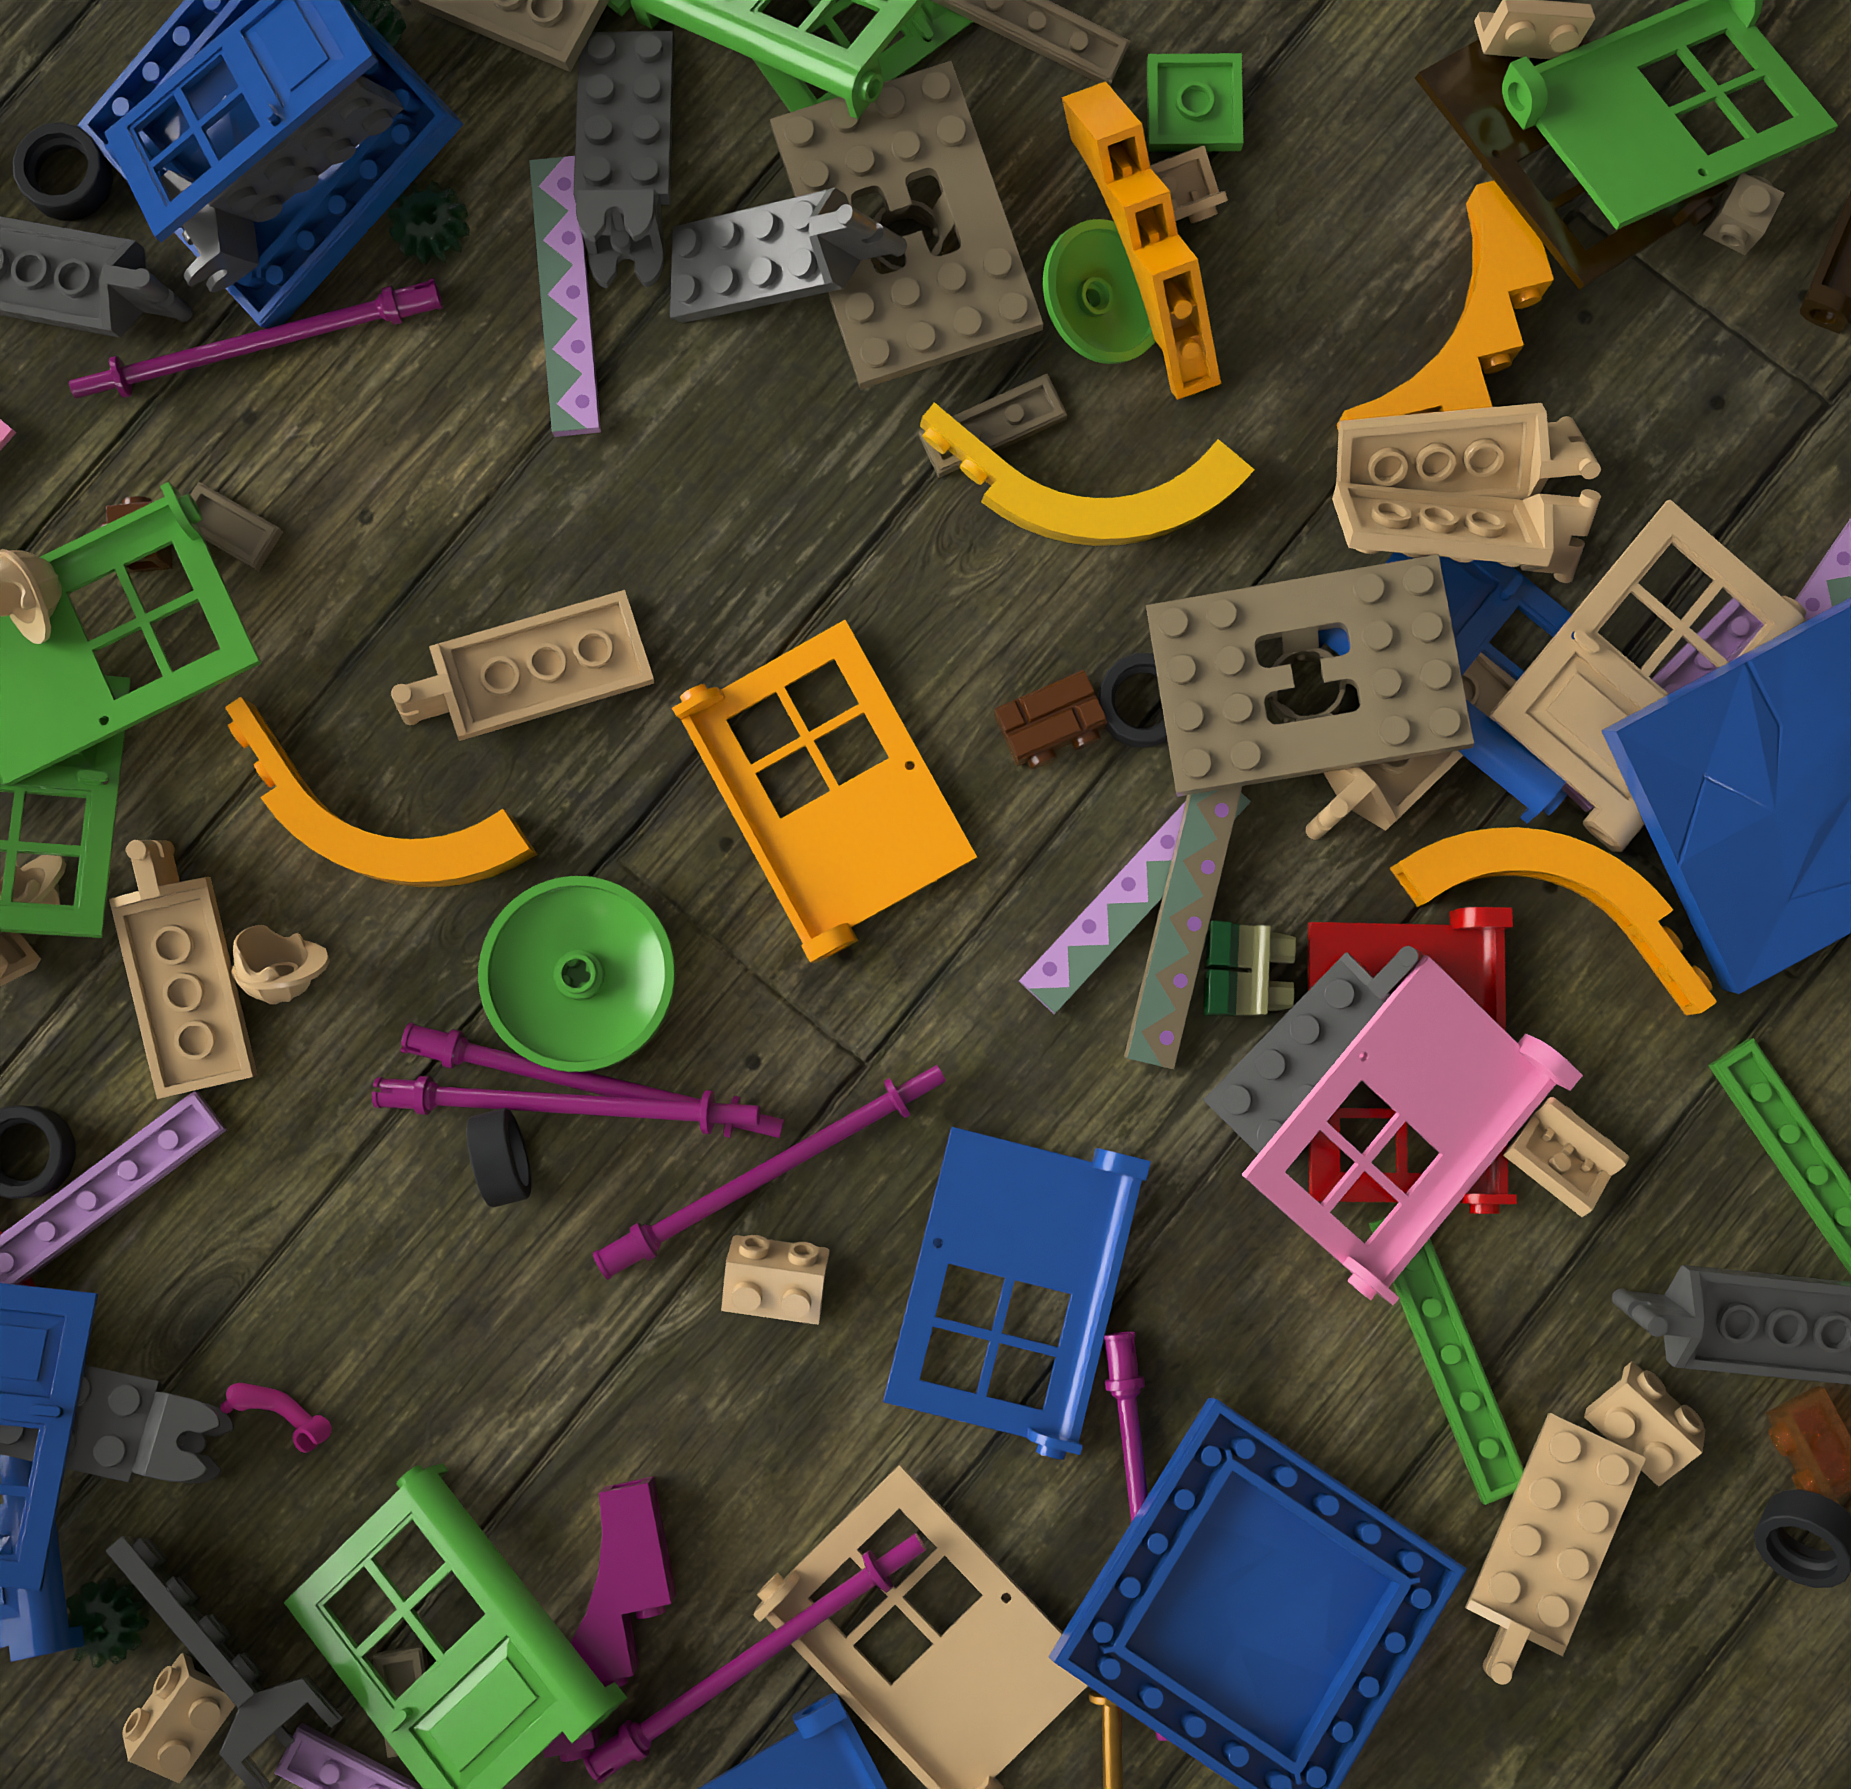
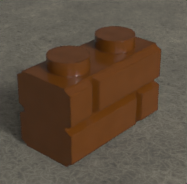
(1051, 720)

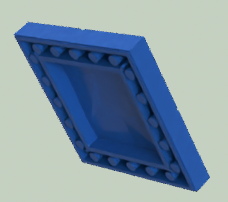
(314, 226)
(1753, 798)
(1257, 1610)

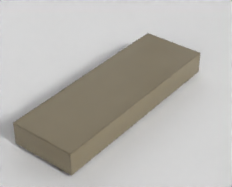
(1005, 420)

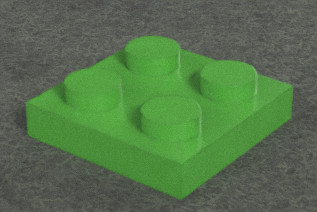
(1194, 102)

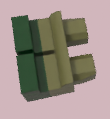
(1251, 950)

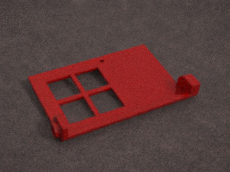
(1474, 957)

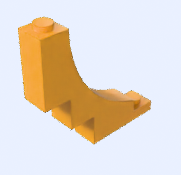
(1143, 212)

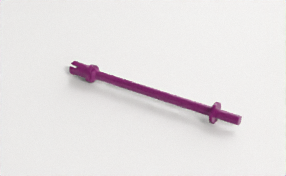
(390, 305)
(455, 1049)
(425, 1095)
(647, 1239)
(1125, 1387)
(635, 1738)

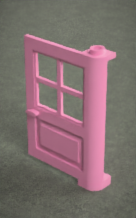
(1447, 1077)

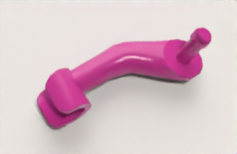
(309, 1430)

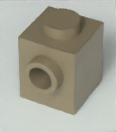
(1744, 213)

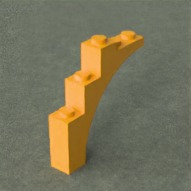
(1506, 270)

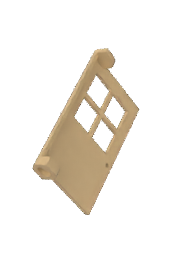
(1589, 684)
(978, 1686)

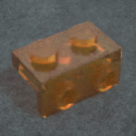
(1815, 1442)

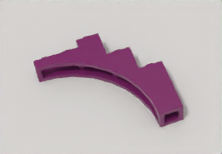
(630, 1578)

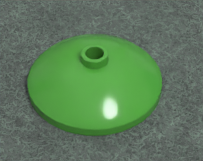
(1095, 264)

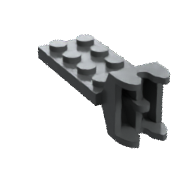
(624, 150)
(226, 227)
(132, 1428)
(260, 1709)

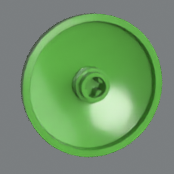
(577, 974)

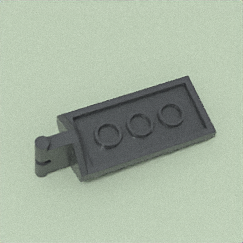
(772, 254)
(79, 279)
(1304, 1046)
(1749, 1323)

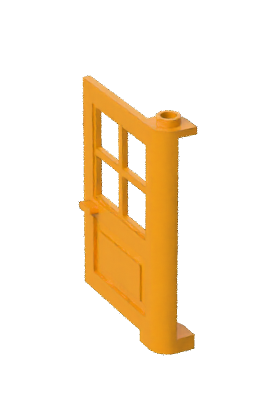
(860, 840)

